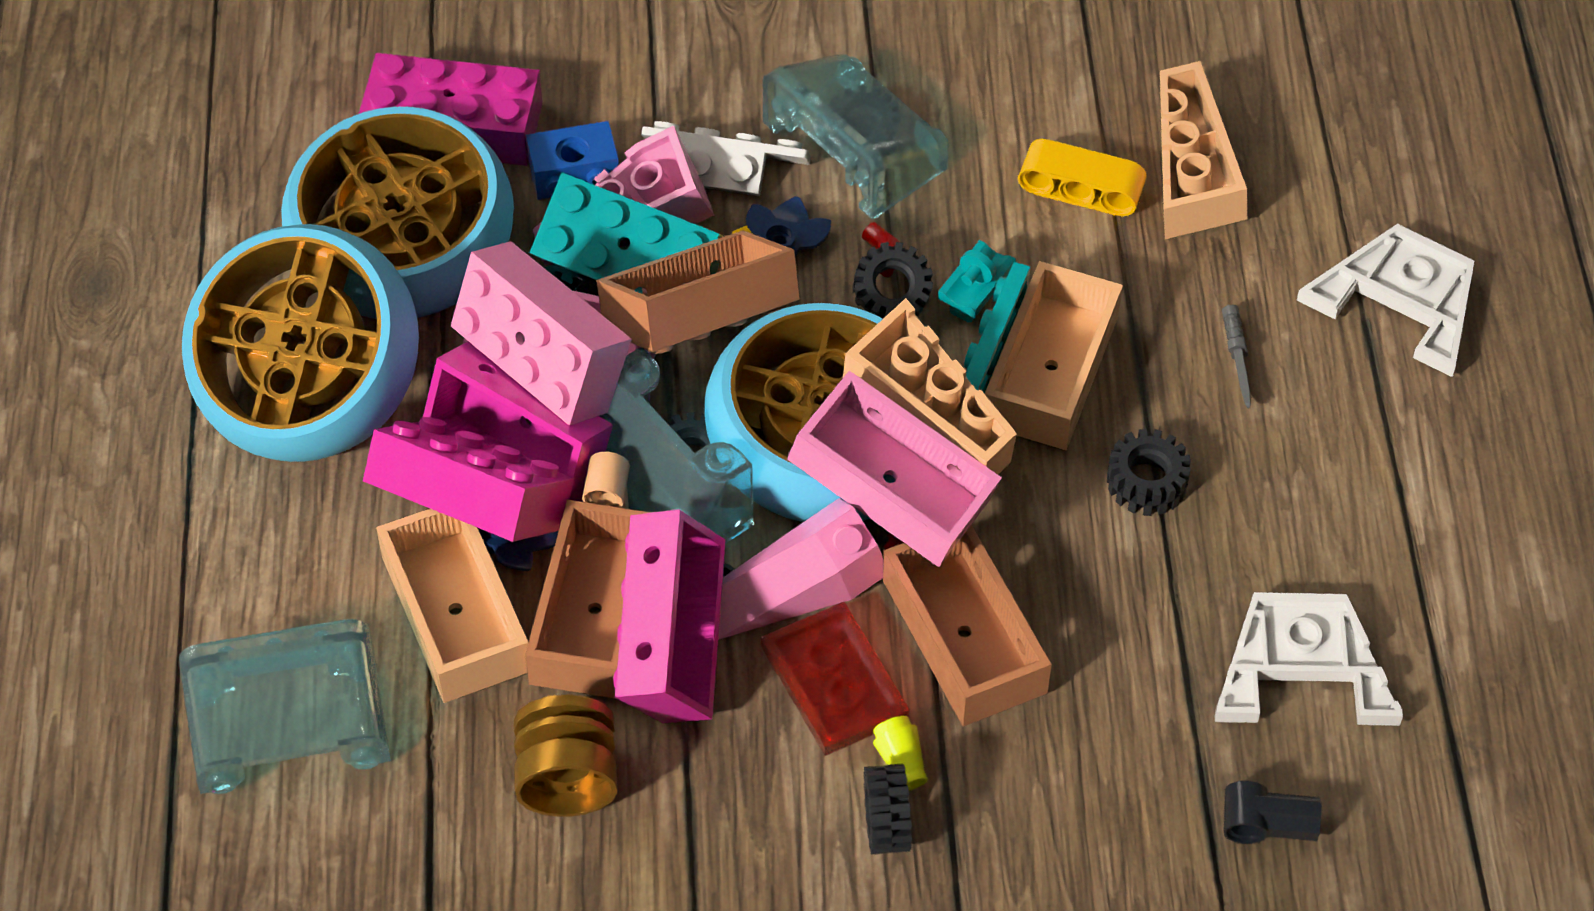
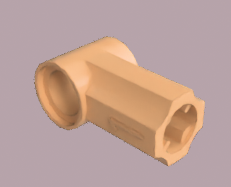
(607, 480)

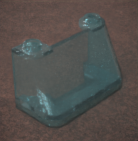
(859, 125)
(663, 469)
(283, 700)

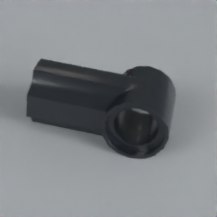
(1255, 814)

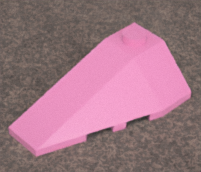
(659, 176)
(805, 570)

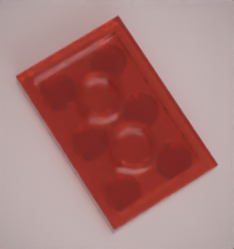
(833, 677)

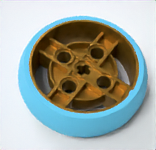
(409, 158)
(222, 325)
(743, 393)

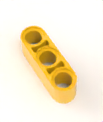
(1082, 177)

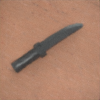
(1237, 348)

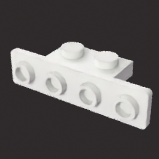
(732, 163)

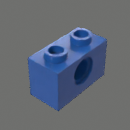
(574, 150)

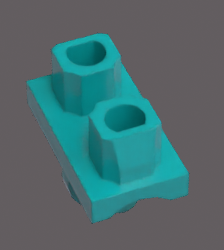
(974, 281)

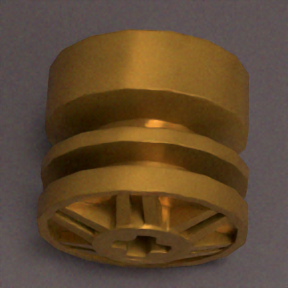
(565, 755)

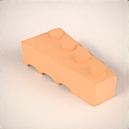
(1198, 162)
(916, 373)

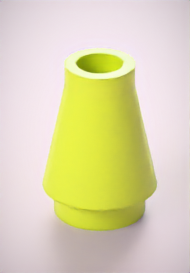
(900, 744)

